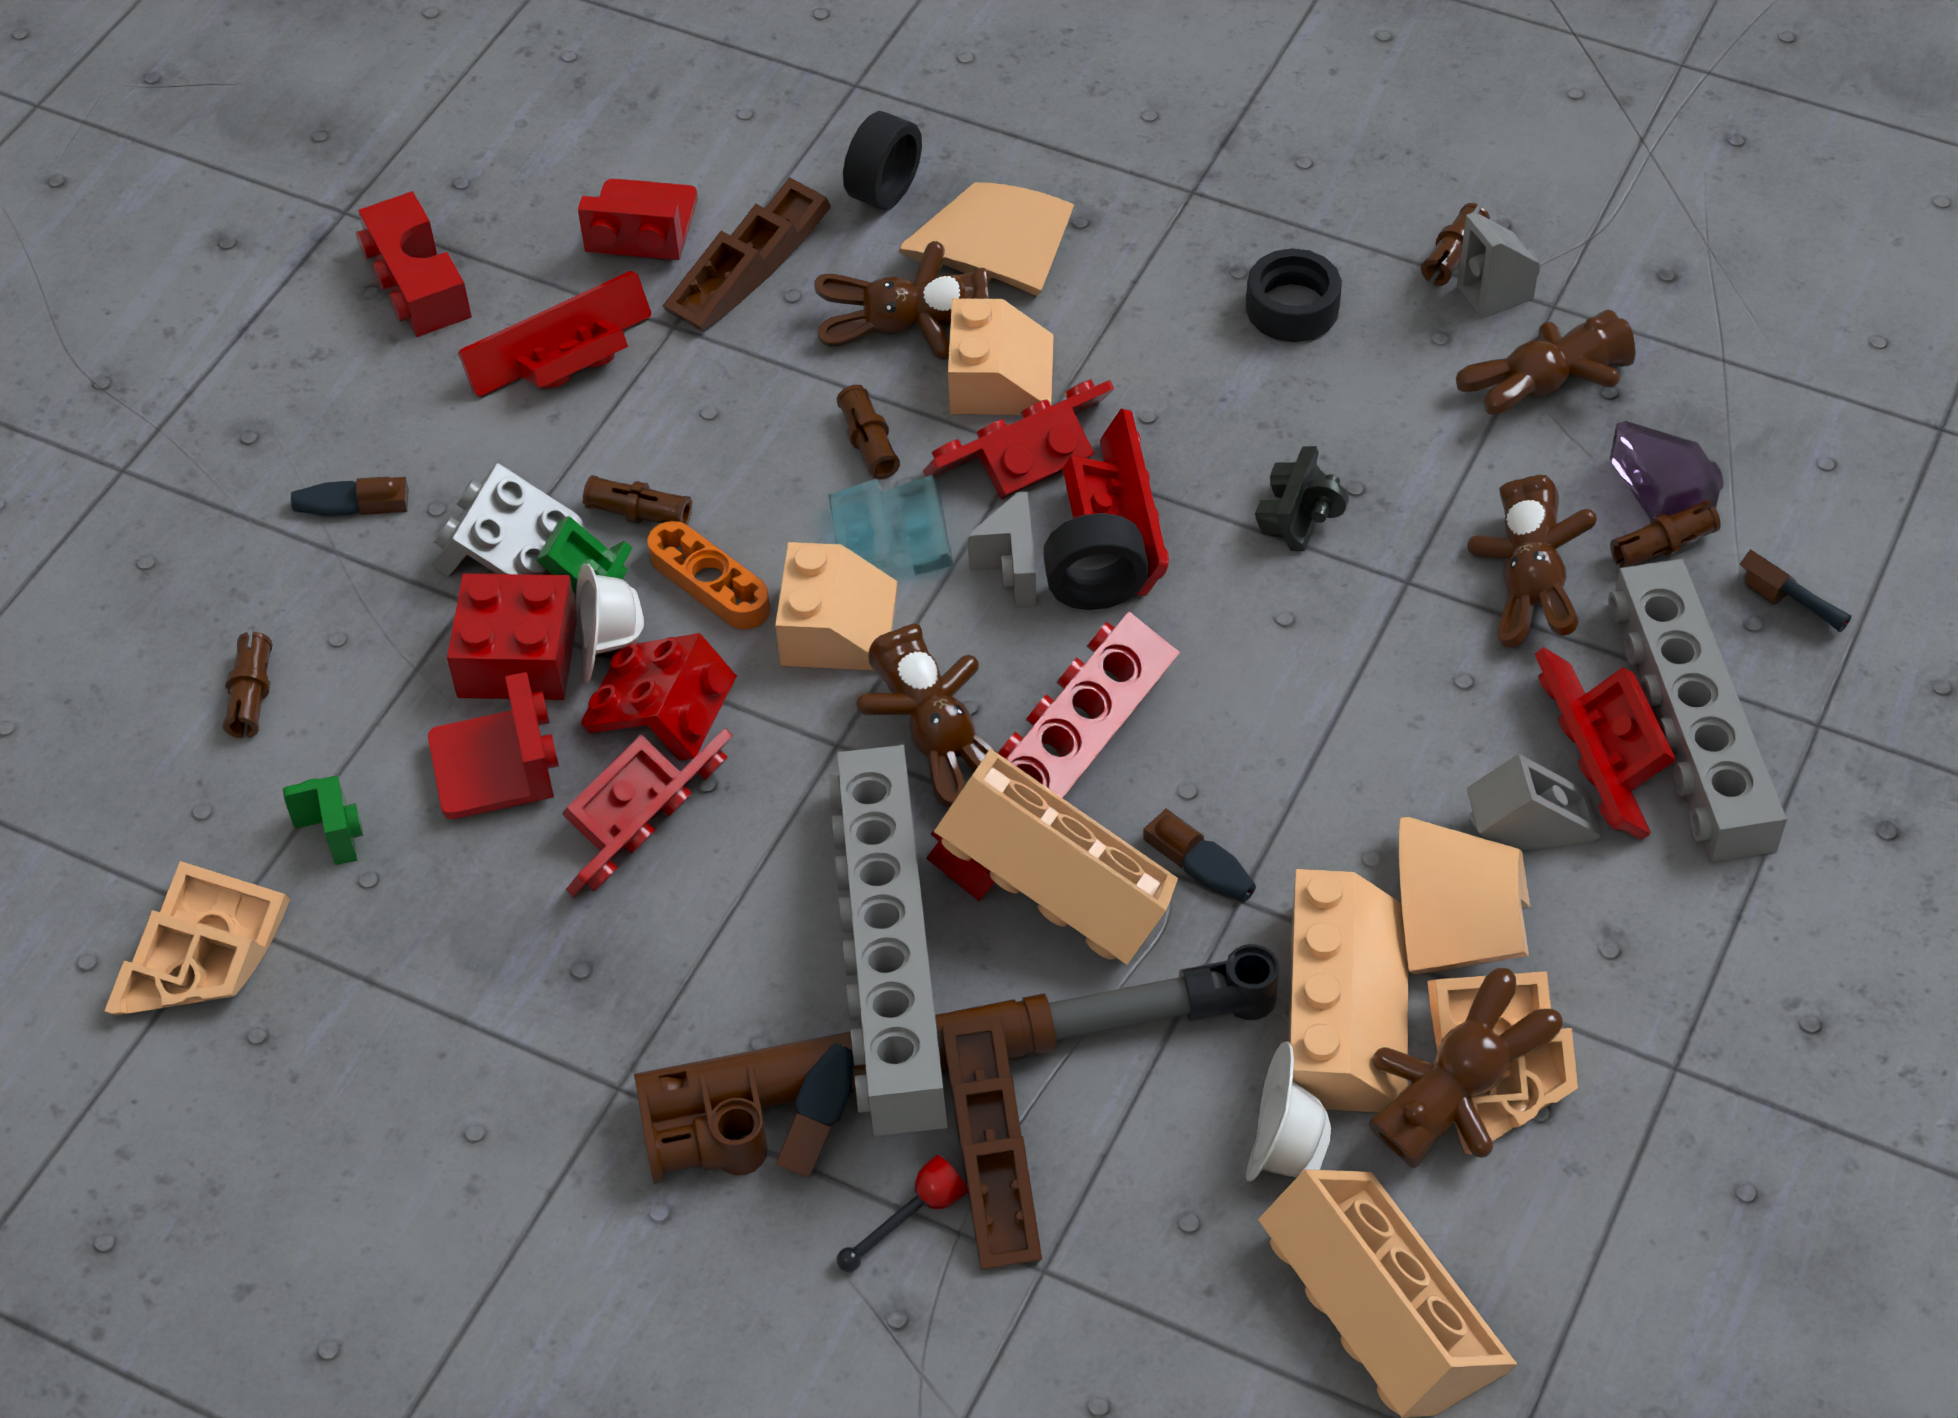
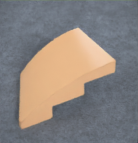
(997, 229)
(1459, 898)
(199, 942)
(1529, 1081)

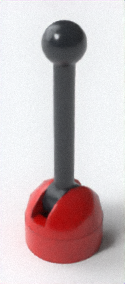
(935, 1187)

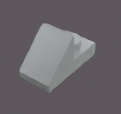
(1007, 544)

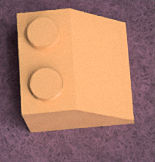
(997, 359)
(831, 607)

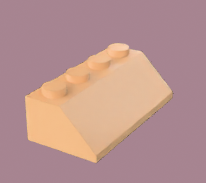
(1057, 858)
(1346, 989)
(1384, 1291)

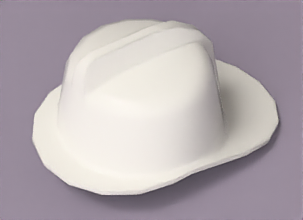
(606, 616)
(1291, 1123)

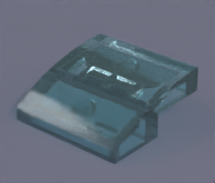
(894, 528)

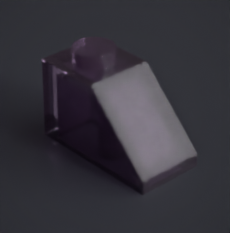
(1664, 469)

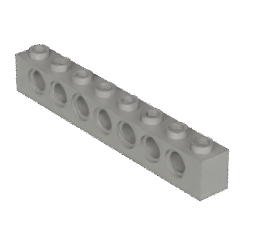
(888, 944)

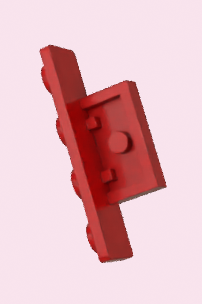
(559, 339)
(1027, 448)
(1119, 488)
(1614, 735)
(627, 796)

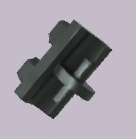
(1306, 499)

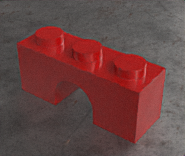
(422, 284)

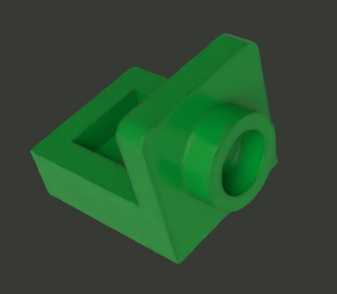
(574, 546)
(324, 802)

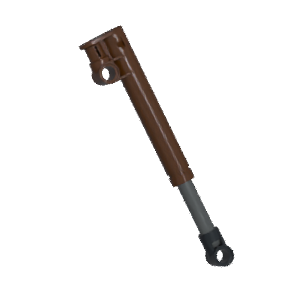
(700, 1104)

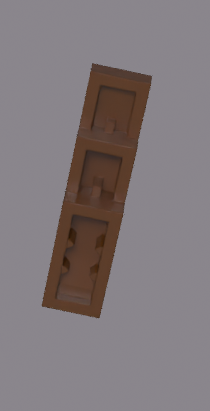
(747, 257)
(991, 1143)

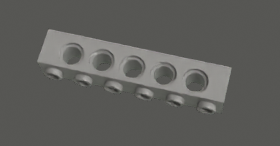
(1698, 711)

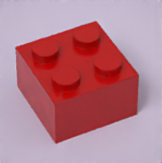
(512, 628)

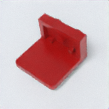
(638, 218)
(668, 686)
(495, 757)

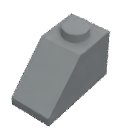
(1495, 267)
(1531, 807)

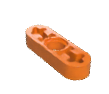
(715, 594)

